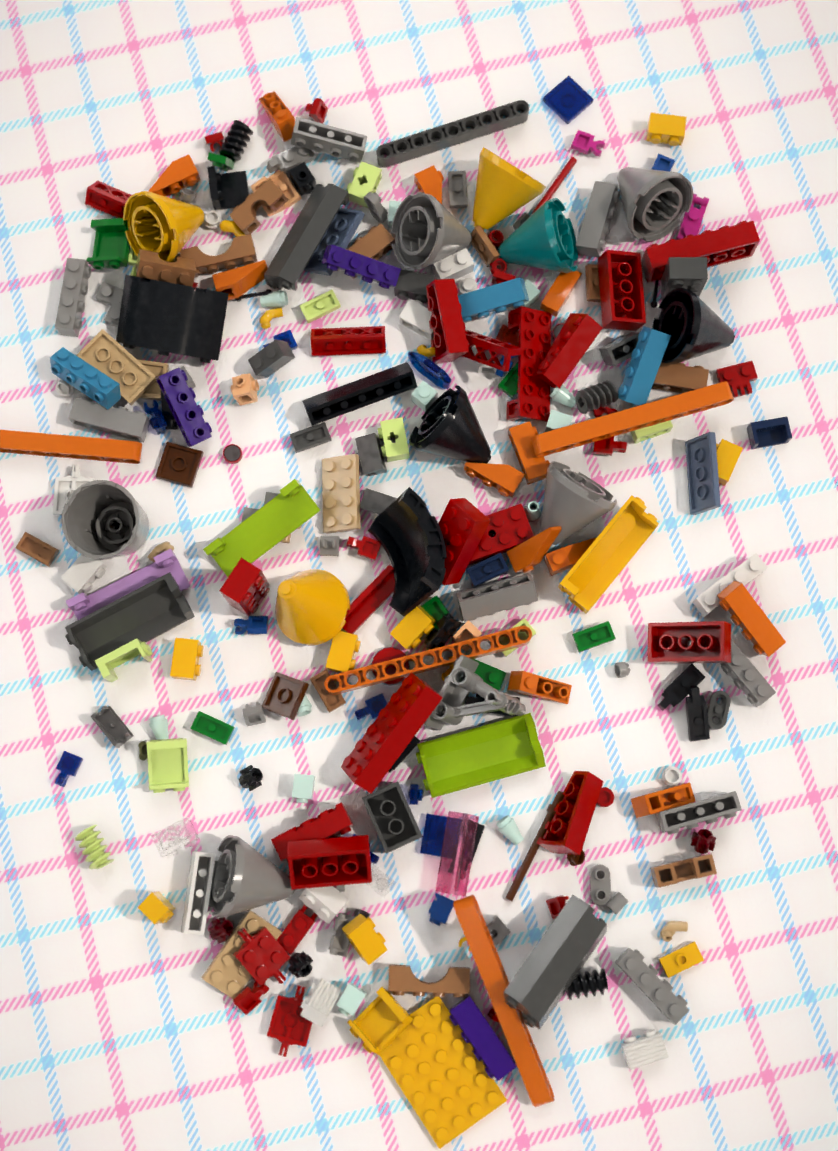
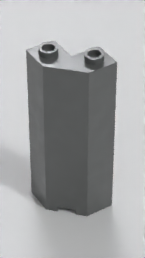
(305, 236)
(138, 615)
(555, 962)

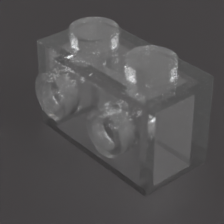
(175, 837)

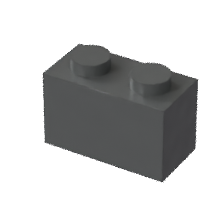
(412, 285)
(619, 349)
(271, 358)

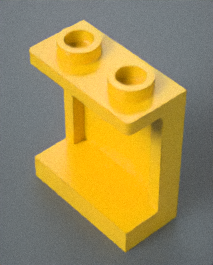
(380, 1022)

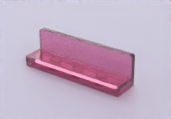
(457, 853)

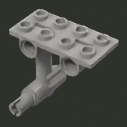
(457, 688)

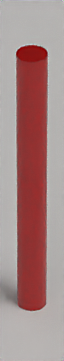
(560, 178)

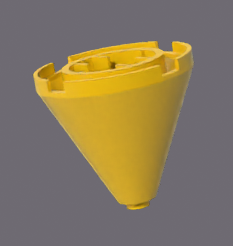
(500, 190)
(160, 223)
(311, 607)

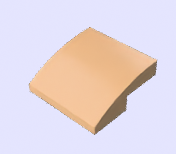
(285, 185)

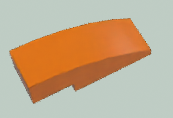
(560, 292)

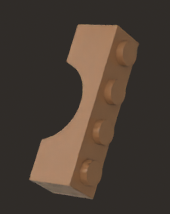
(240, 253)
(403, 980)

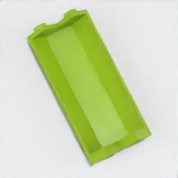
(480, 755)

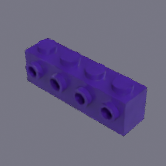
(360, 265)
(183, 406)
(483, 1038)

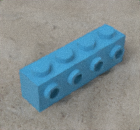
(493, 299)
(643, 366)
(85, 378)

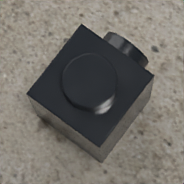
(302, 179)

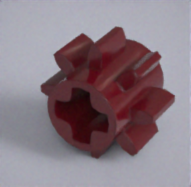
(703, 841)
(221, 929)

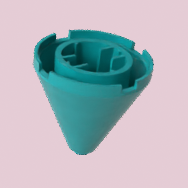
(543, 240)

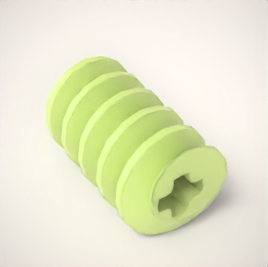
(93, 848)

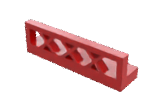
(106, 200)
(351, 341)
(494, 347)
(370, 600)

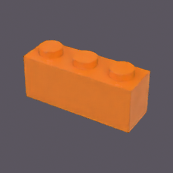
(533, 467)

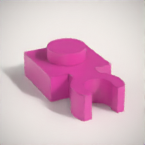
(584, 142)

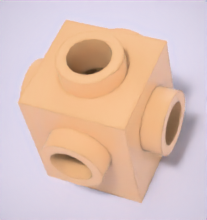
(244, 389)

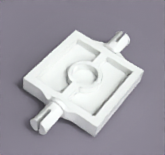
(65, 487)

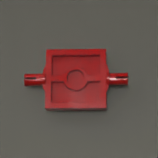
(261, 955)
(287, 1023)

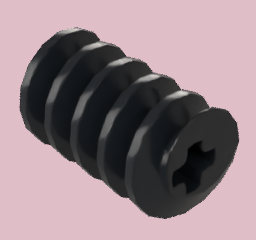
(235, 140)
(588, 983)

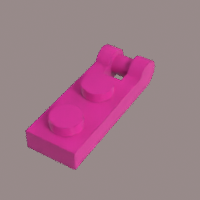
(693, 218)

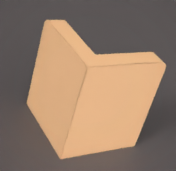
(466, 632)

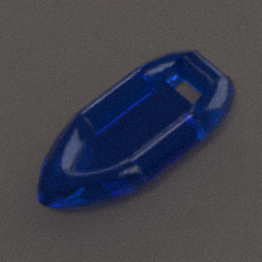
(430, 370)

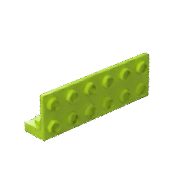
(264, 528)

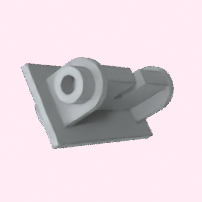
(339, 942)

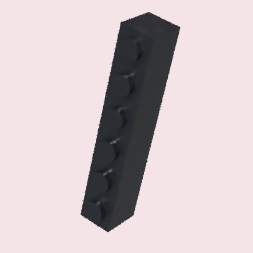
(359, 393)

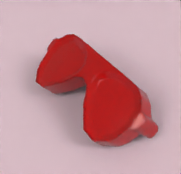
(599, 412)

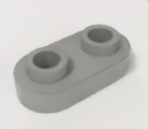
(375, 207)
(598, 884)

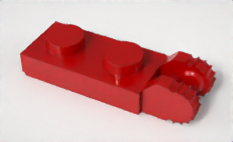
(296, 930)

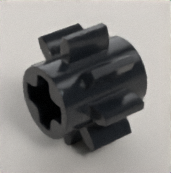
(250, 778)
(300, 964)

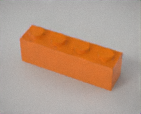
(751, 619)

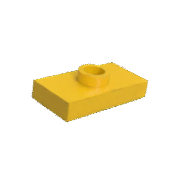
(681, 959)

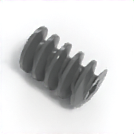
(596, 396)

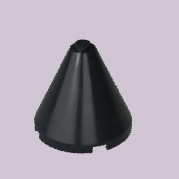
(692, 327)
(452, 429)

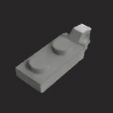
(289, 159)

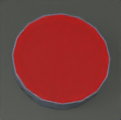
(388, 654)

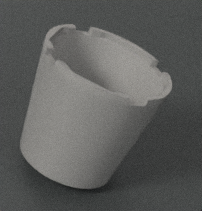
(92, 519)

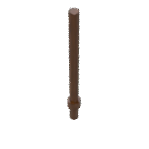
(534, 848)

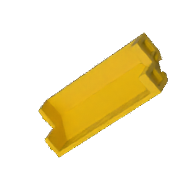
(608, 554)

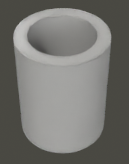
(617, 903)

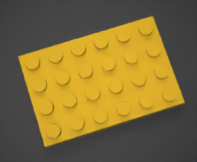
(441, 1073)

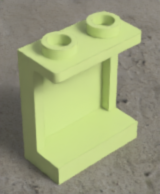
(121, 655)
(167, 764)

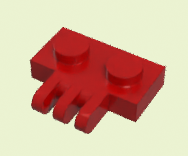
(738, 377)

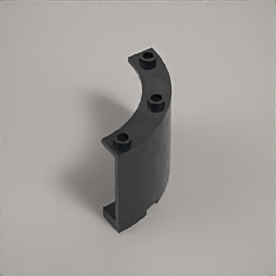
(171, 318)
(414, 548)

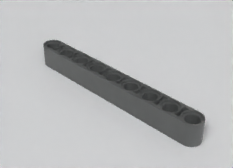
(459, 127)

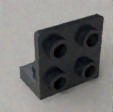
(227, 189)

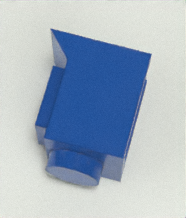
(440, 909)

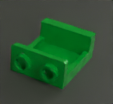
(110, 244)

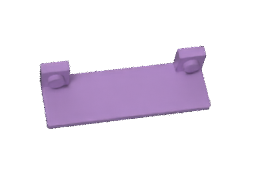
(164, 563)

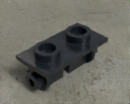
(447, 626)

